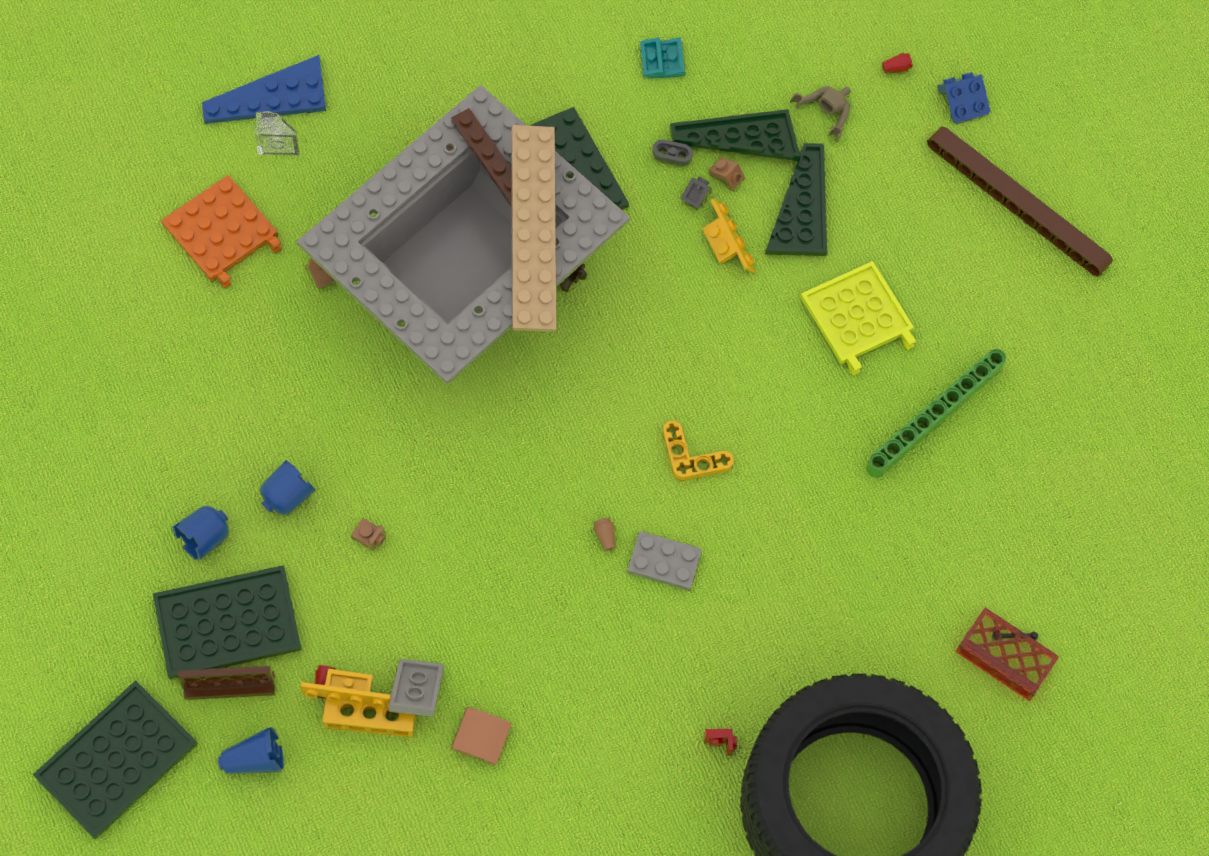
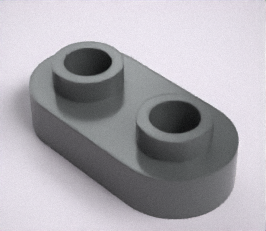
(672, 152)

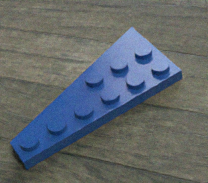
(285, 92)

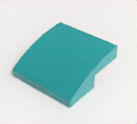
(662, 58)

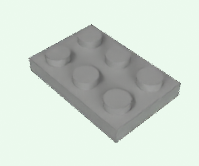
(664, 560)
(416, 687)

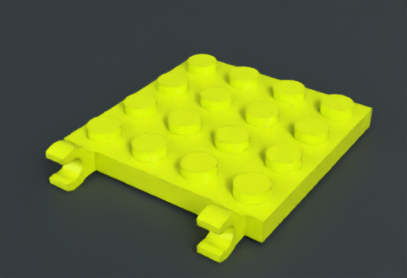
(858, 314)

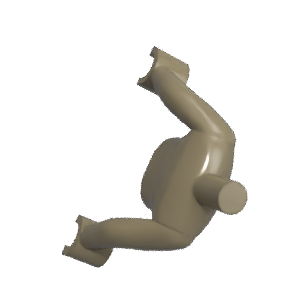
(831, 102)

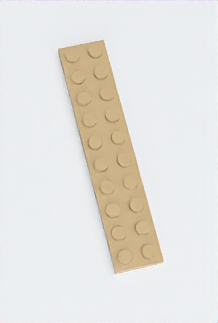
(533, 228)

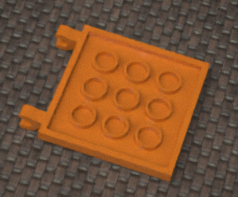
(220, 229)

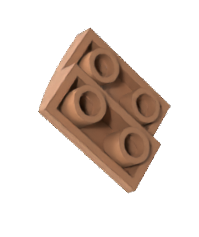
(481, 735)

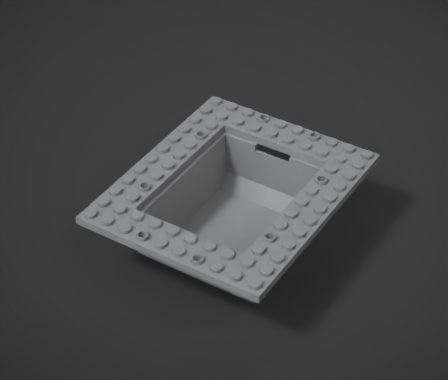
(445, 240)

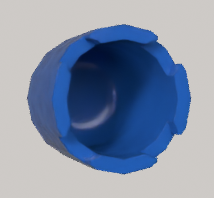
(285, 489)
(202, 531)

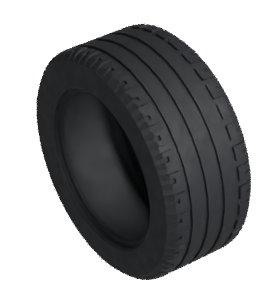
(872, 708)

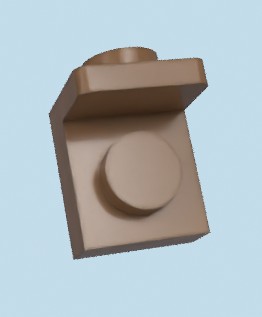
(369, 534)

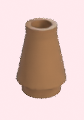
(605, 532)

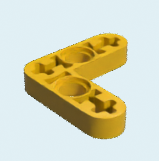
(685, 460)

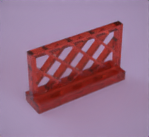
(1002, 670)

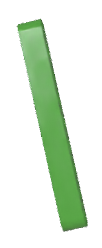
(932, 420)

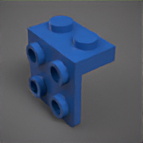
(965, 96)

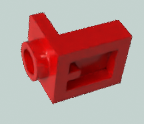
(717, 737)

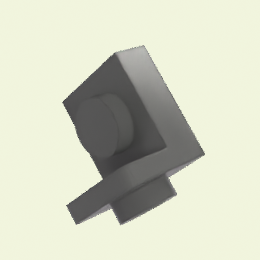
(696, 192)

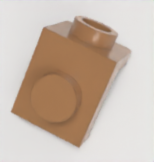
(728, 172)
(319, 276)

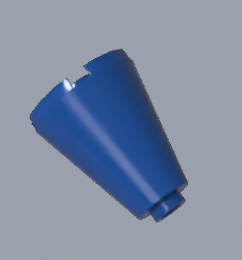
(254, 754)

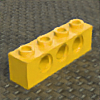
(379, 724)

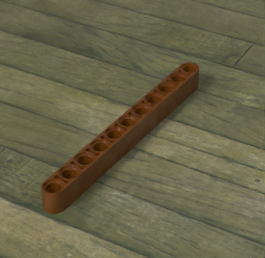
(1020, 201)

